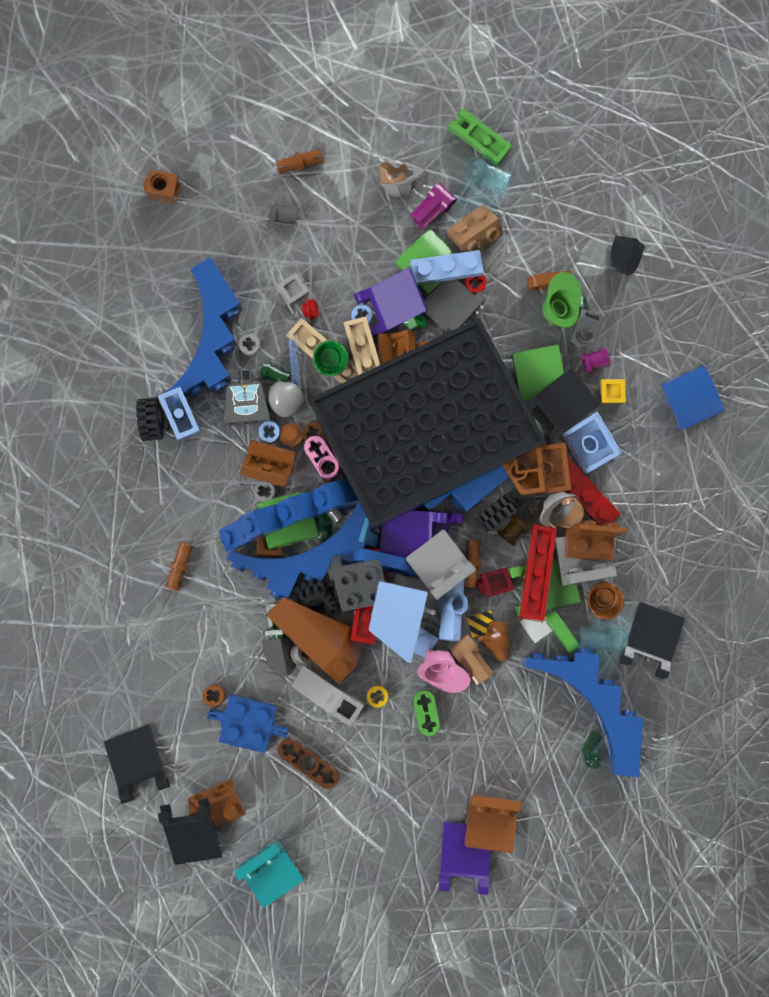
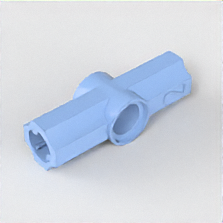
(451, 608)

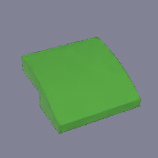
(426, 246)
(536, 369)
(299, 532)

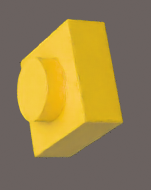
(612, 391)

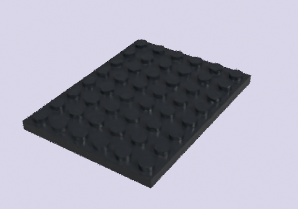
(426, 423)

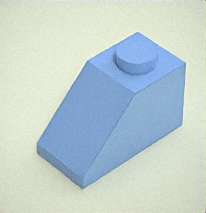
(179, 414)

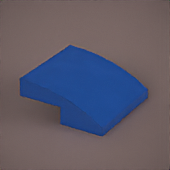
(692, 397)

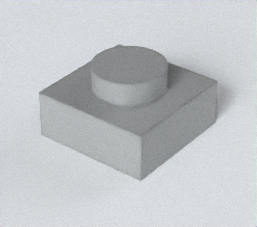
(293, 289)

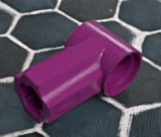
(437, 201)

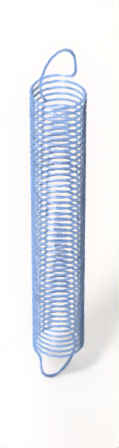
(292, 360)

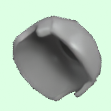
(285, 398)

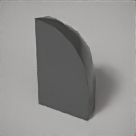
(278, 655)

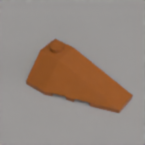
(318, 636)

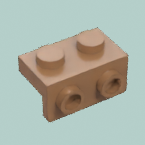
(476, 230)

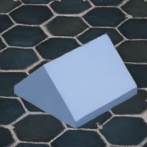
(591, 443)

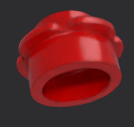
(310, 309)

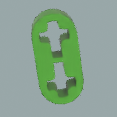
(561, 631)
(420, 713)

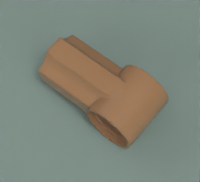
(468, 655)

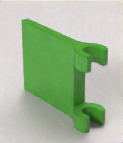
(557, 594)

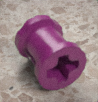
(595, 360)

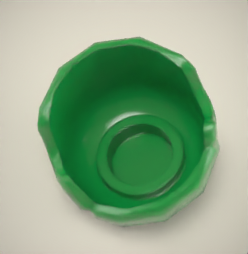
(330, 358)

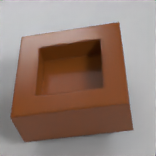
(264, 551)

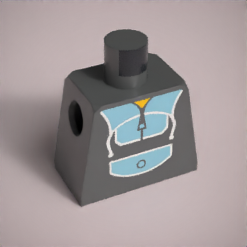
(246, 402)

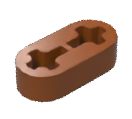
(541, 281)

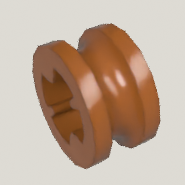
(213, 703)

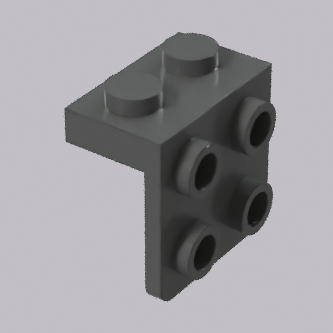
(453, 305)
(355, 583)

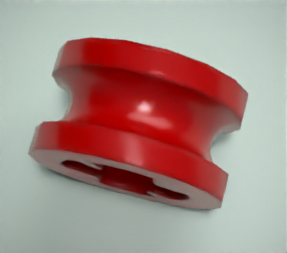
(481, 288)

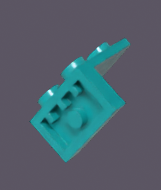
(269, 873)

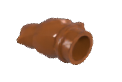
(497, 640)

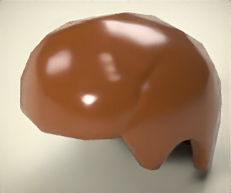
(605, 600)

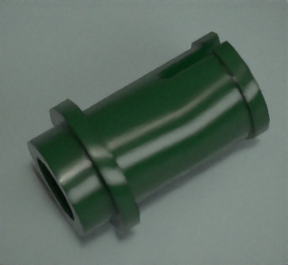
(274, 373)

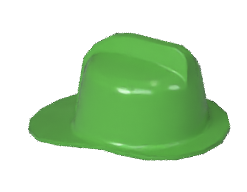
(562, 300)

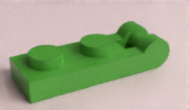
(480, 137)

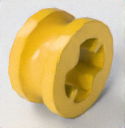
(381, 703)

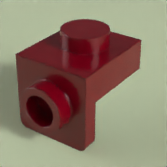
(495, 582)

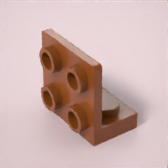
(592, 541)
(491, 823)

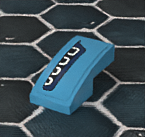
(370, 536)

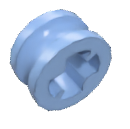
(363, 308)
(262, 433)

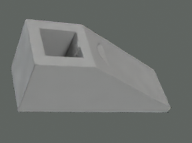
(328, 696)

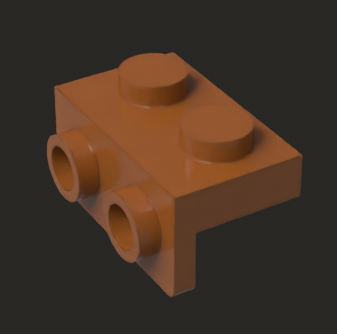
(395, 344)
(268, 463)
(223, 801)

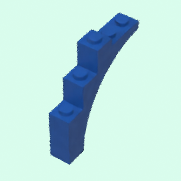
(216, 339)
(471, 493)
(287, 513)
(314, 563)
(621, 730)

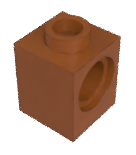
(169, 193)

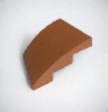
(541, 470)

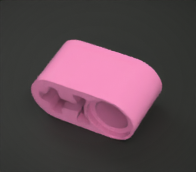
(314, 457)

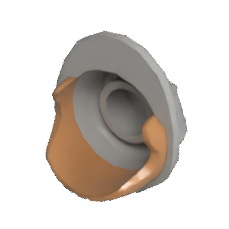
(399, 180)
(561, 510)

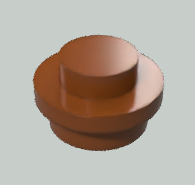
(291, 434)

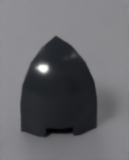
(626, 254)

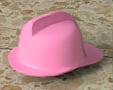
(442, 672)

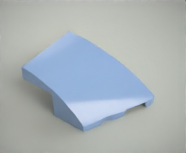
(398, 617)

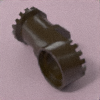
(518, 524)

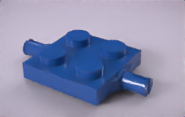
(248, 723)

